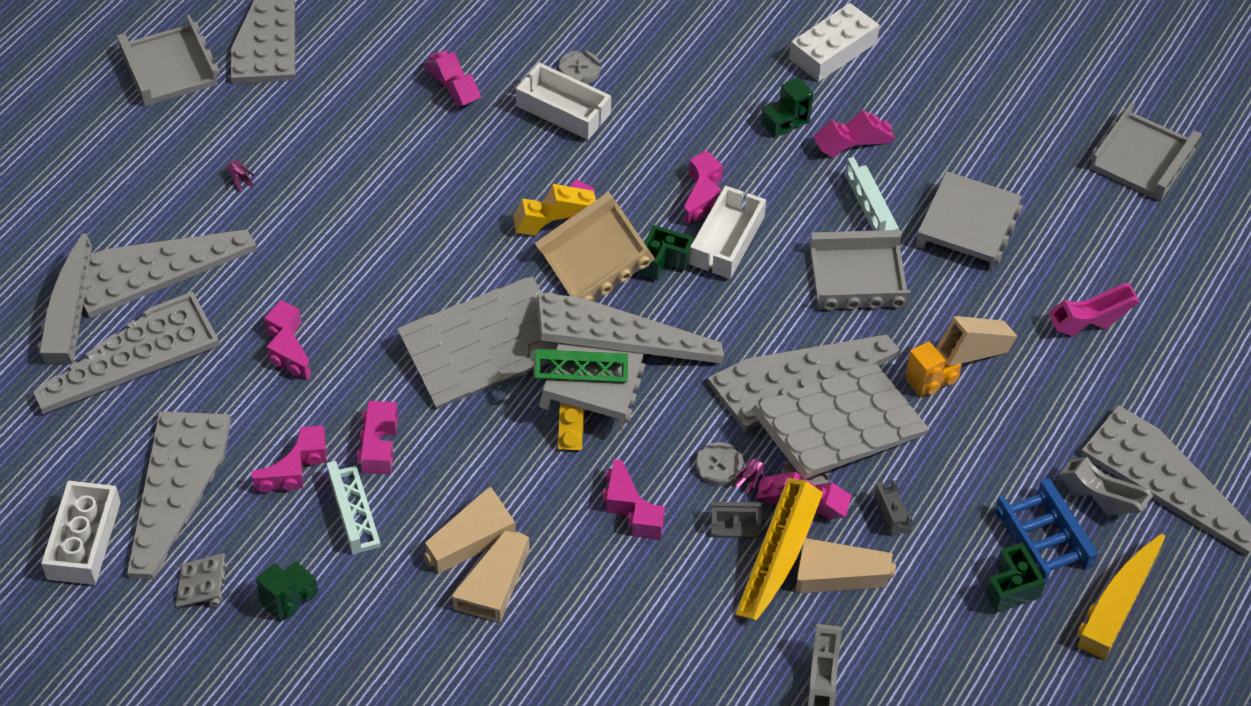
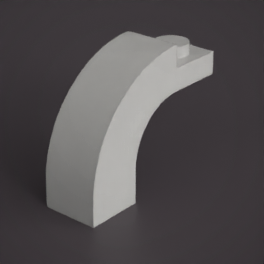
(824, 665)

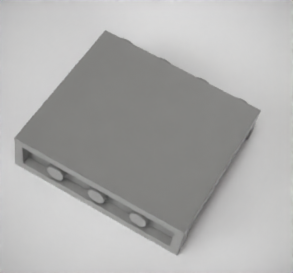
(169, 63)
(1143, 154)
(970, 218)
(858, 269)
(597, 396)

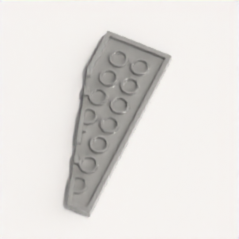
(265, 44)
(138, 270)
(600, 326)
(152, 342)
(776, 374)
(1147, 458)
(180, 466)

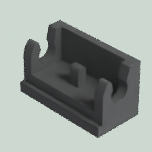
(892, 509)
(735, 519)

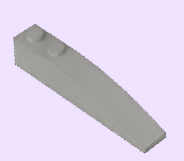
(65, 307)

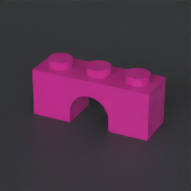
(376, 454)

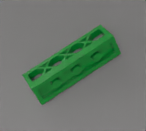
(580, 357)

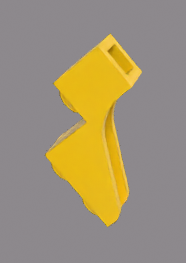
(558, 204)
(570, 427)

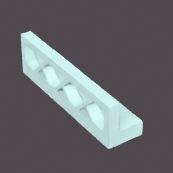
(869, 197)
(345, 508)

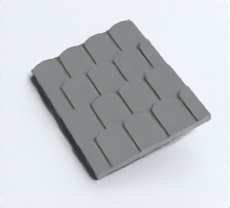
(477, 342)
(839, 420)

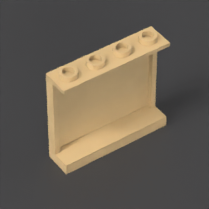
(595, 250)

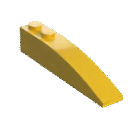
(780, 546)
(1116, 602)

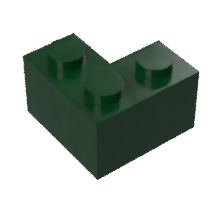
(790, 111)
(667, 248)
(1017, 581)
(285, 590)

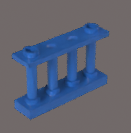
(1058, 514)

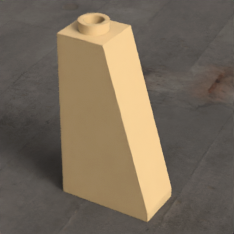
(975, 339)
(469, 532)
(842, 567)
(493, 579)

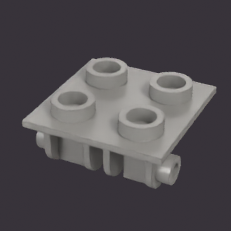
(202, 581)

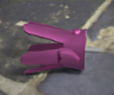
(237, 169)
(753, 469)

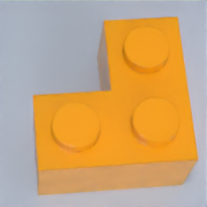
(928, 370)

